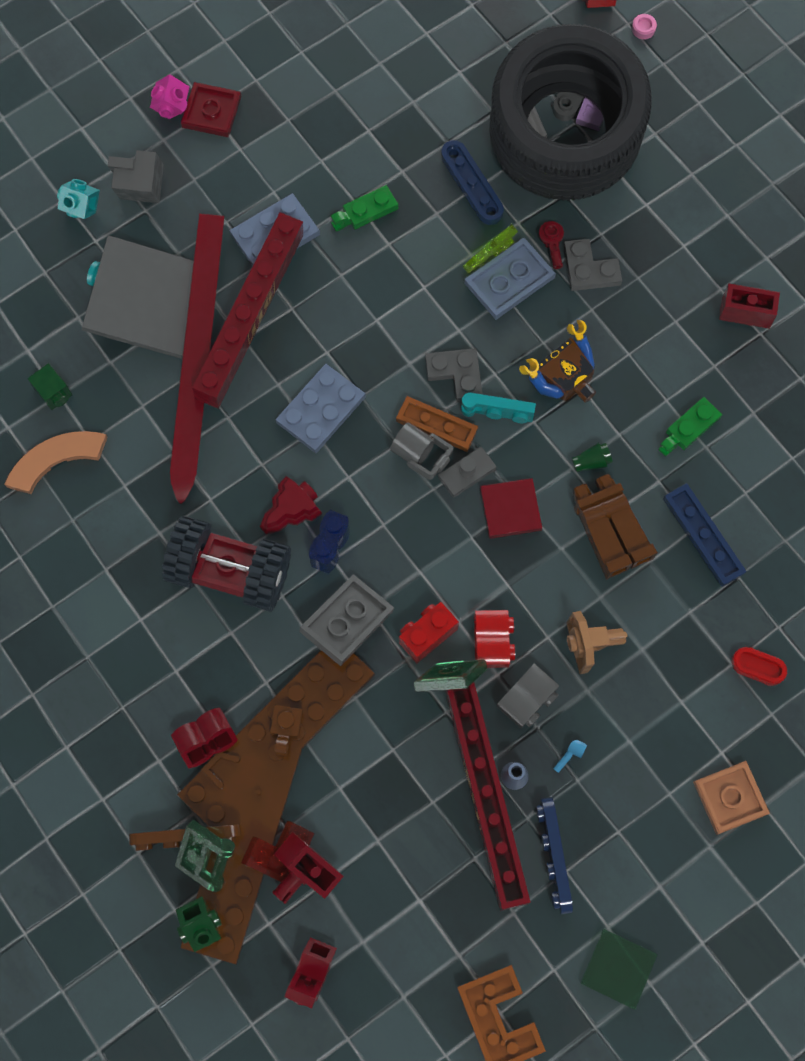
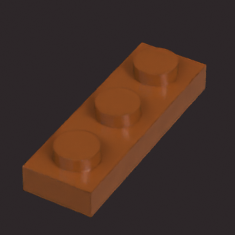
(432, 420)

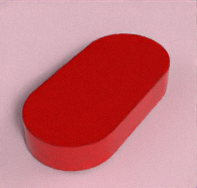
(759, 666)

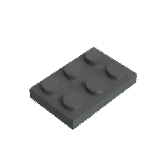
(346, 620)

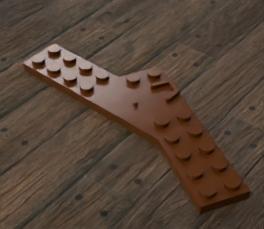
(253, 784)

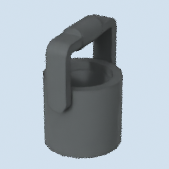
(415, 446)

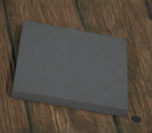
(141, 297)

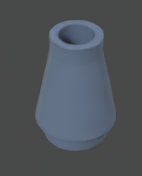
(514, 782)

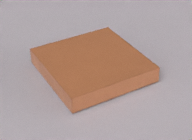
(731, 797)

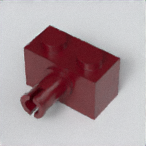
(304, 868)

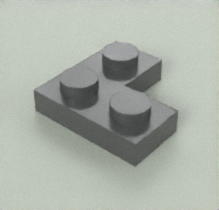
(585, 272)
(456, 365)

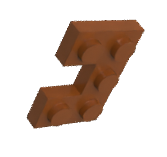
(480, 1004)

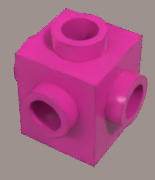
(169, 97)

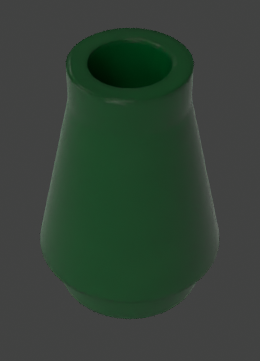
(594, 457)

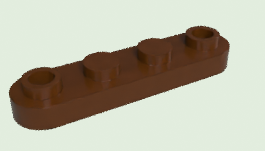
(172, 838)

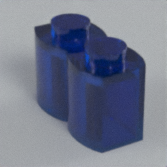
(332, 537)

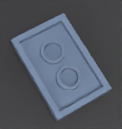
(253, 232)
(509, 278)
(320, 408)

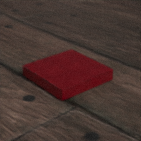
(211, 109)
(511, 508)

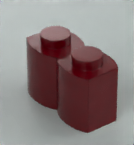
(204, 737)

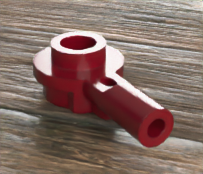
(551, 235)

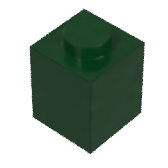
(50, 387)

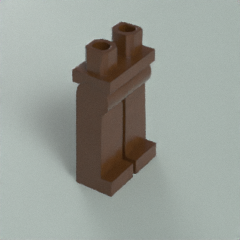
(612, 527)

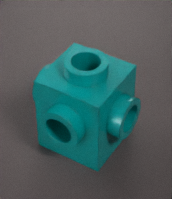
(78, 199)

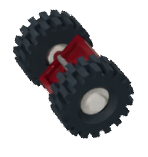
(226, 563)

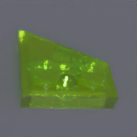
(494, 247)

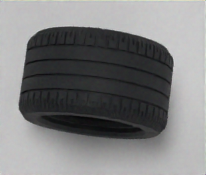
(577, 62)

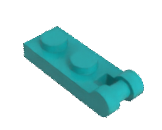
(497, 407)

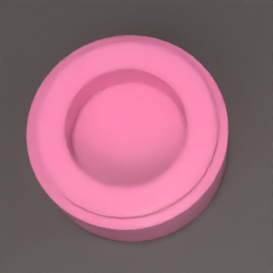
(644, 26)

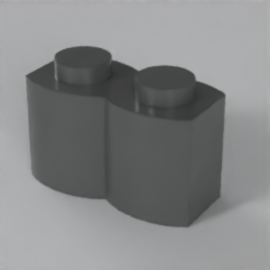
(528, 696)

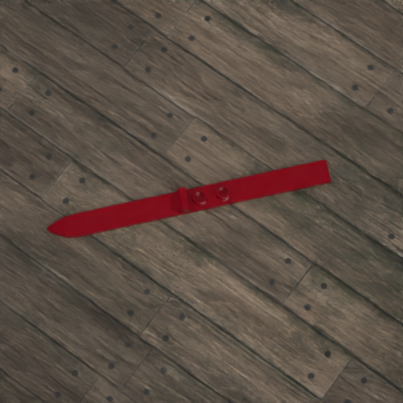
(196, 350)

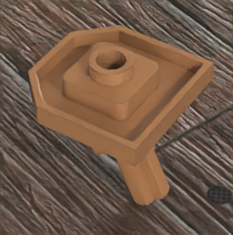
(586, 640)

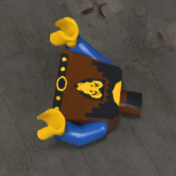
(565, 369)

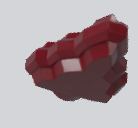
(290, 506)

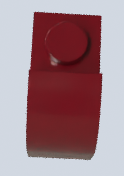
(311, 973)

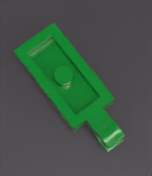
(365, 209)
(690, 426)

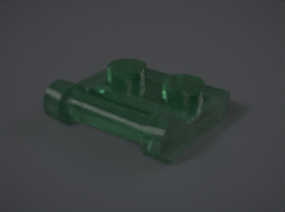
(196, 852)

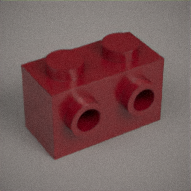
(749, 306)

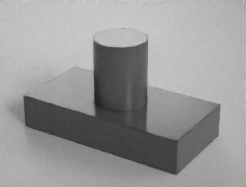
(467, 472)

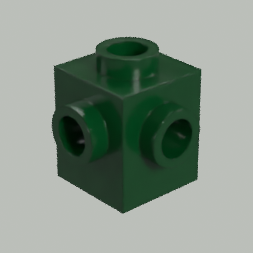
(198, 924)

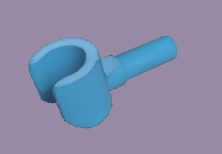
(575, 748)

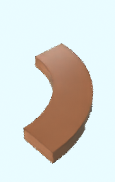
(51, 452)

